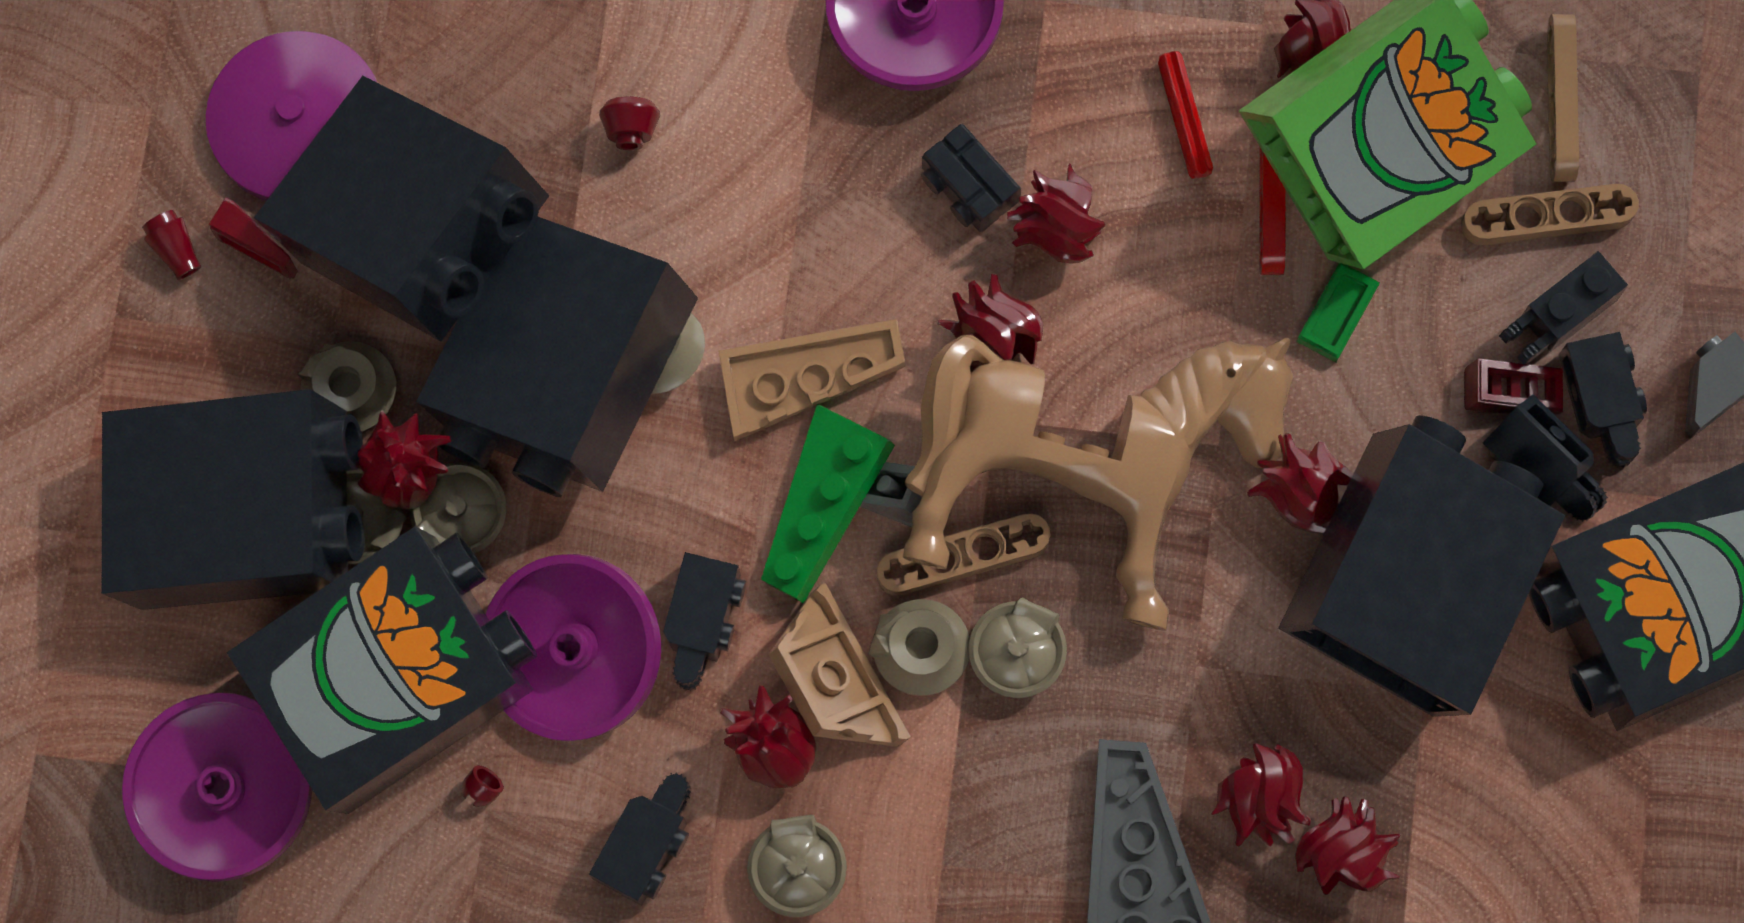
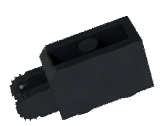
(1567, 306)
(1605, 394)
(1553, 453)
(700, 615)
(644, 841)

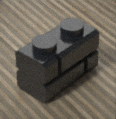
(969, 179)

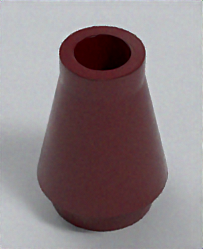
(172, 243)

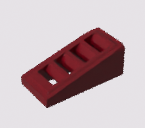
(243, 234)
(1484, 385)

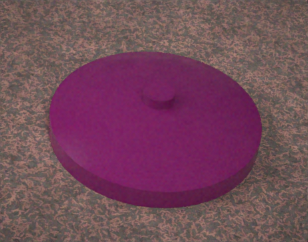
(914, 41)
(275, 103)
(591, 642)
(214, 789)

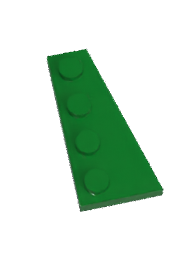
(825, 494)

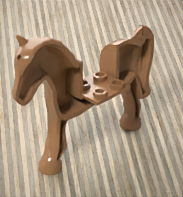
(990, 420)

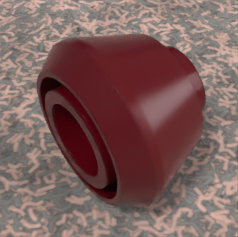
(629, 121)

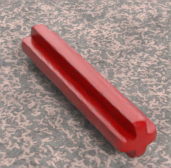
(1185, 115)

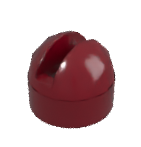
(482, 786)

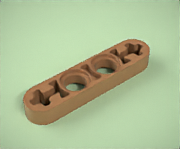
(1562, 98)
(1548, 209)
(965, 561)

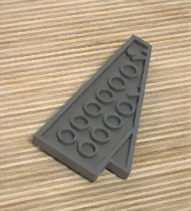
(1136, 850)

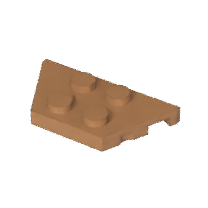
(833, 677)

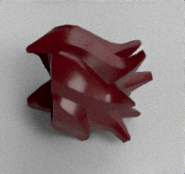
(1310, 33)
(1057, 217)
(997, 321)
(400, 463)
(1303, 484)
(771, 741)
(1264, 795)
(1347, 849)

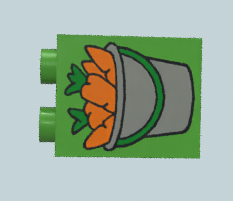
(1391, 126)

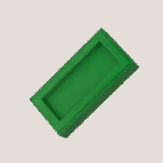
(1338, 312)

